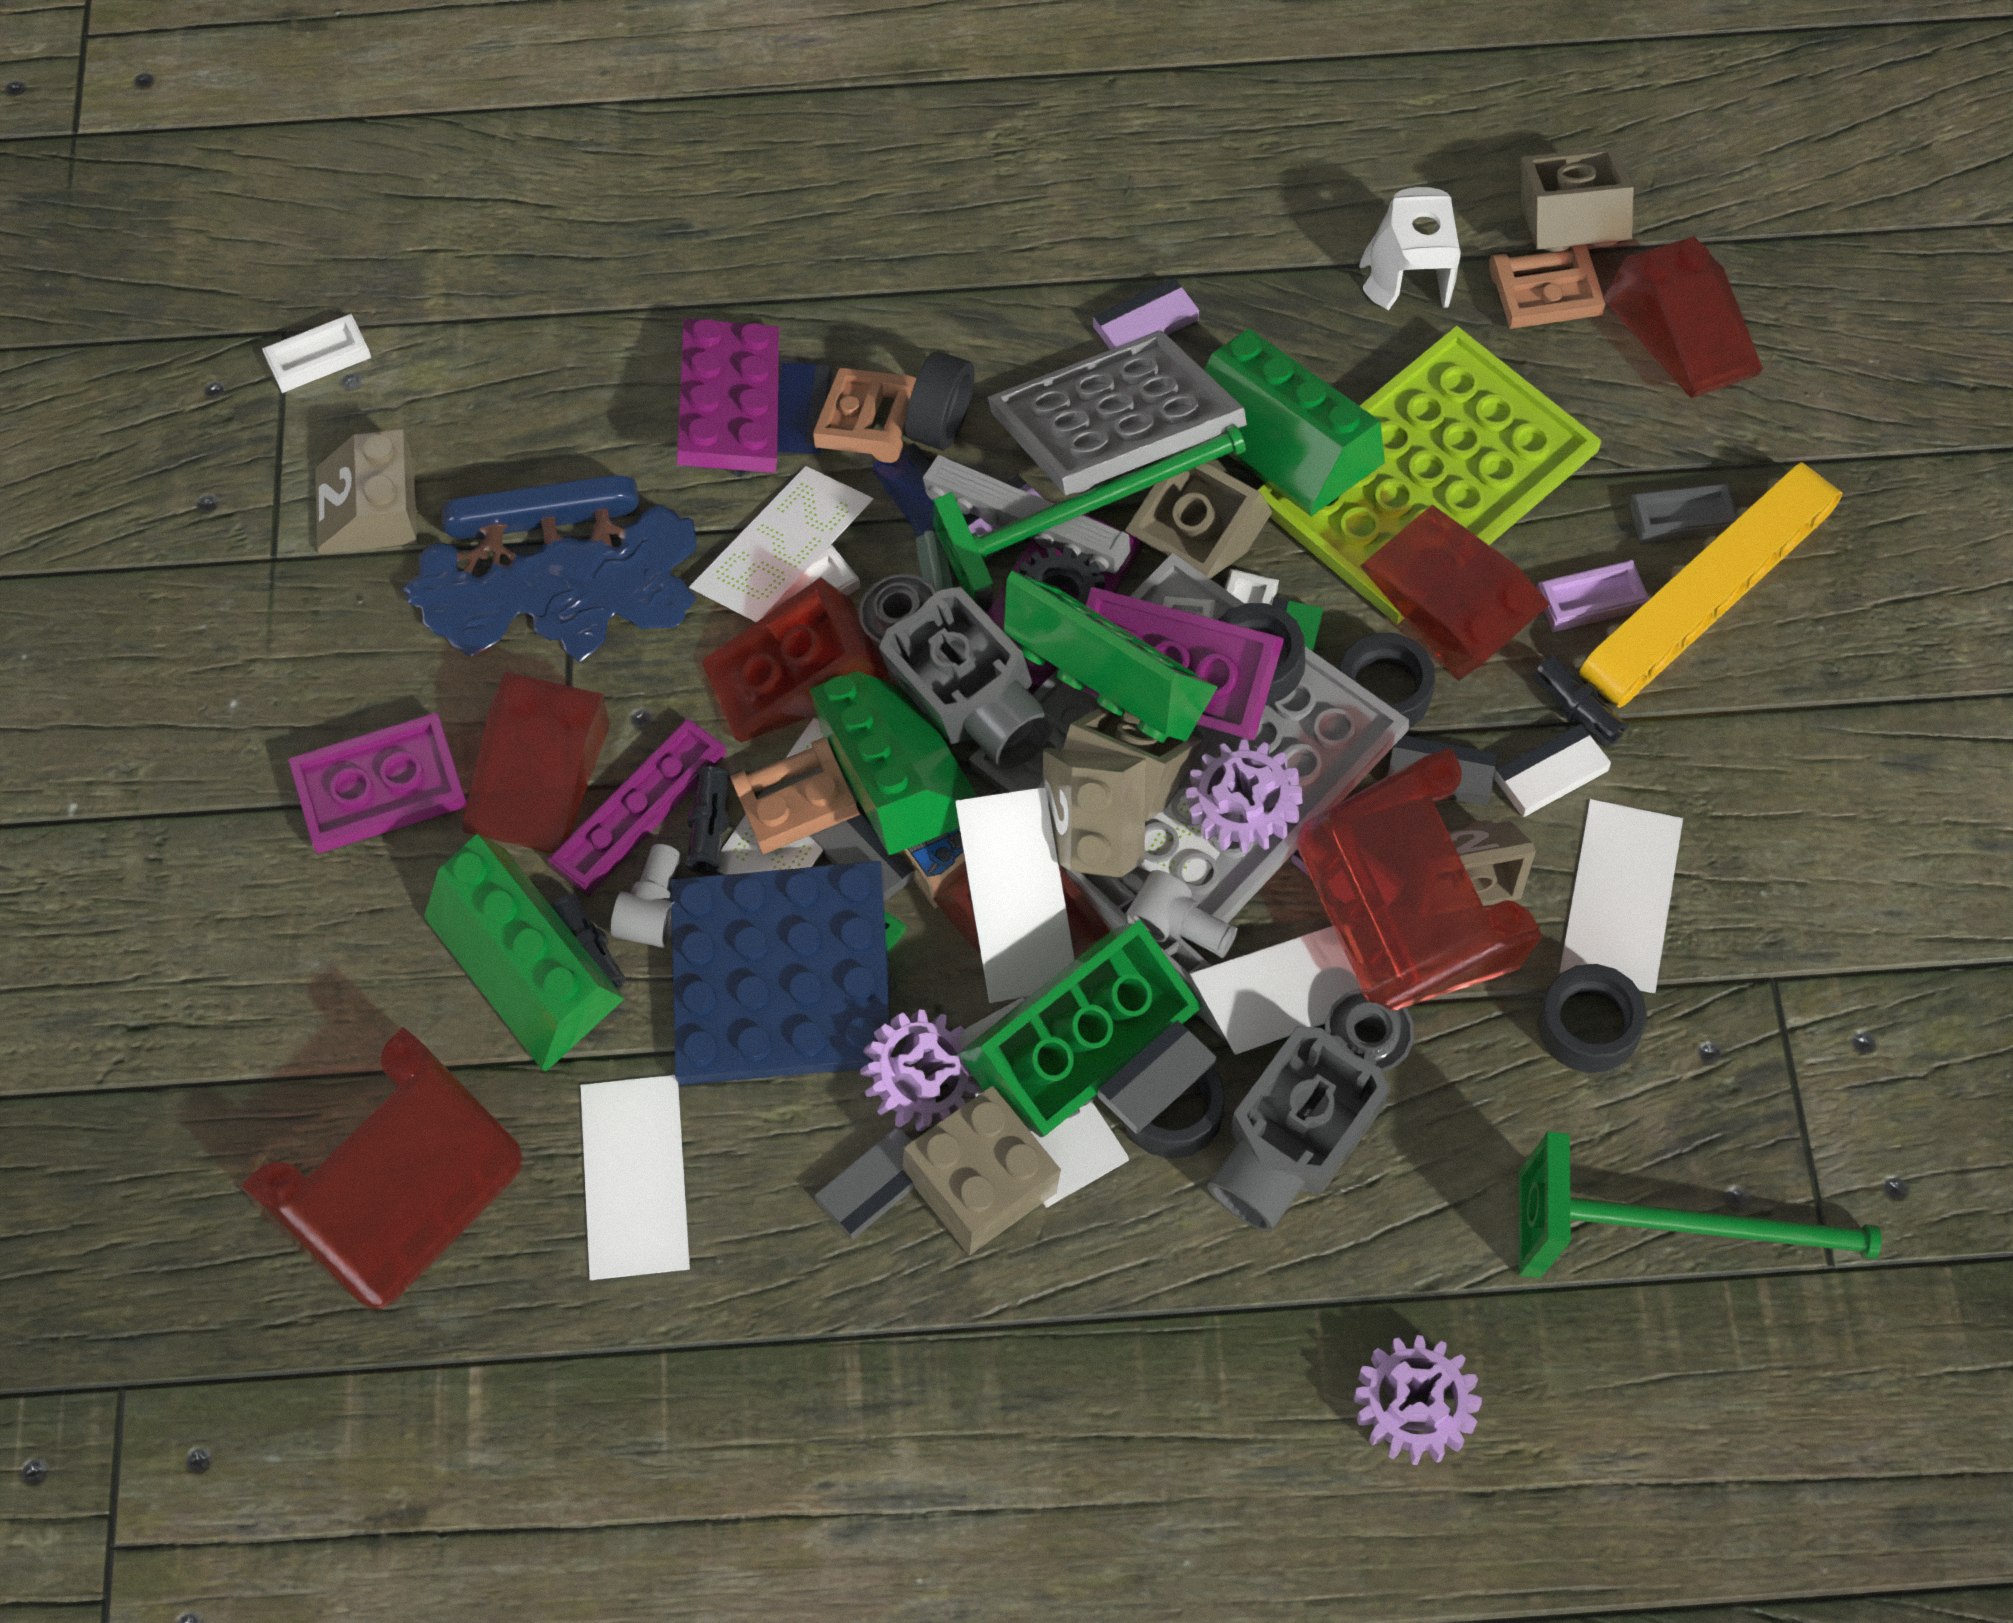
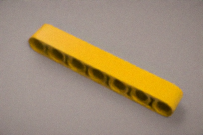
(1709, 585)

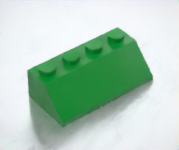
(1298, 428)
(1105, 658)
(891, 759)
(518, 951)
(1080, 1028)

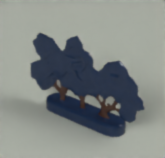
(568, 583)

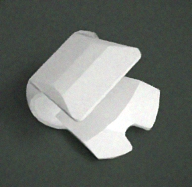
(1402, 248)

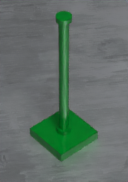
(969, 551)
(1548, 1213)

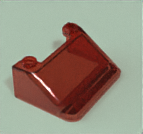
(1404, 893)
(396, 1184)

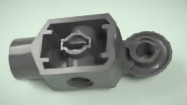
(956, 667)
(1310, 1109)

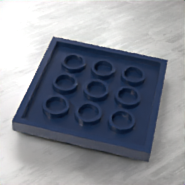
(778, 971)

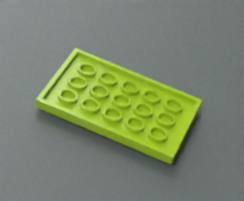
(1454, 437)

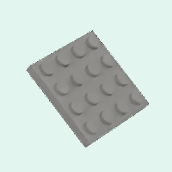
(1115, 412)

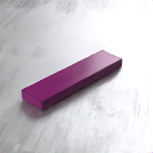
(636, 807)

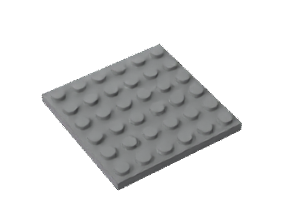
(1324, 726)

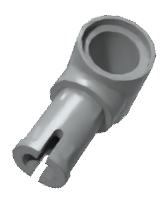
(647, 910)
(1168, 910)

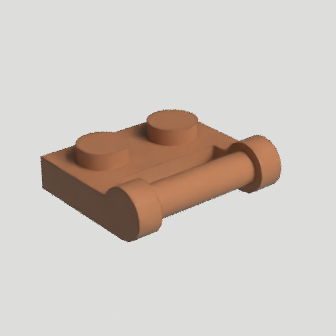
(1548, 295)
(852, 409)
(799, 807)

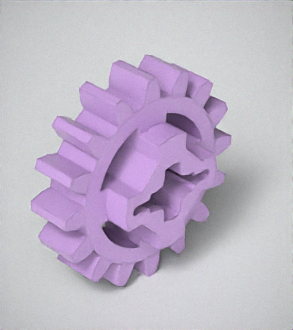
(1228, 812)
(906, 1088)
(1431, 1418)

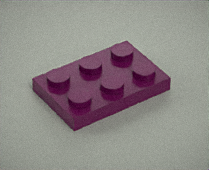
(377, 783)

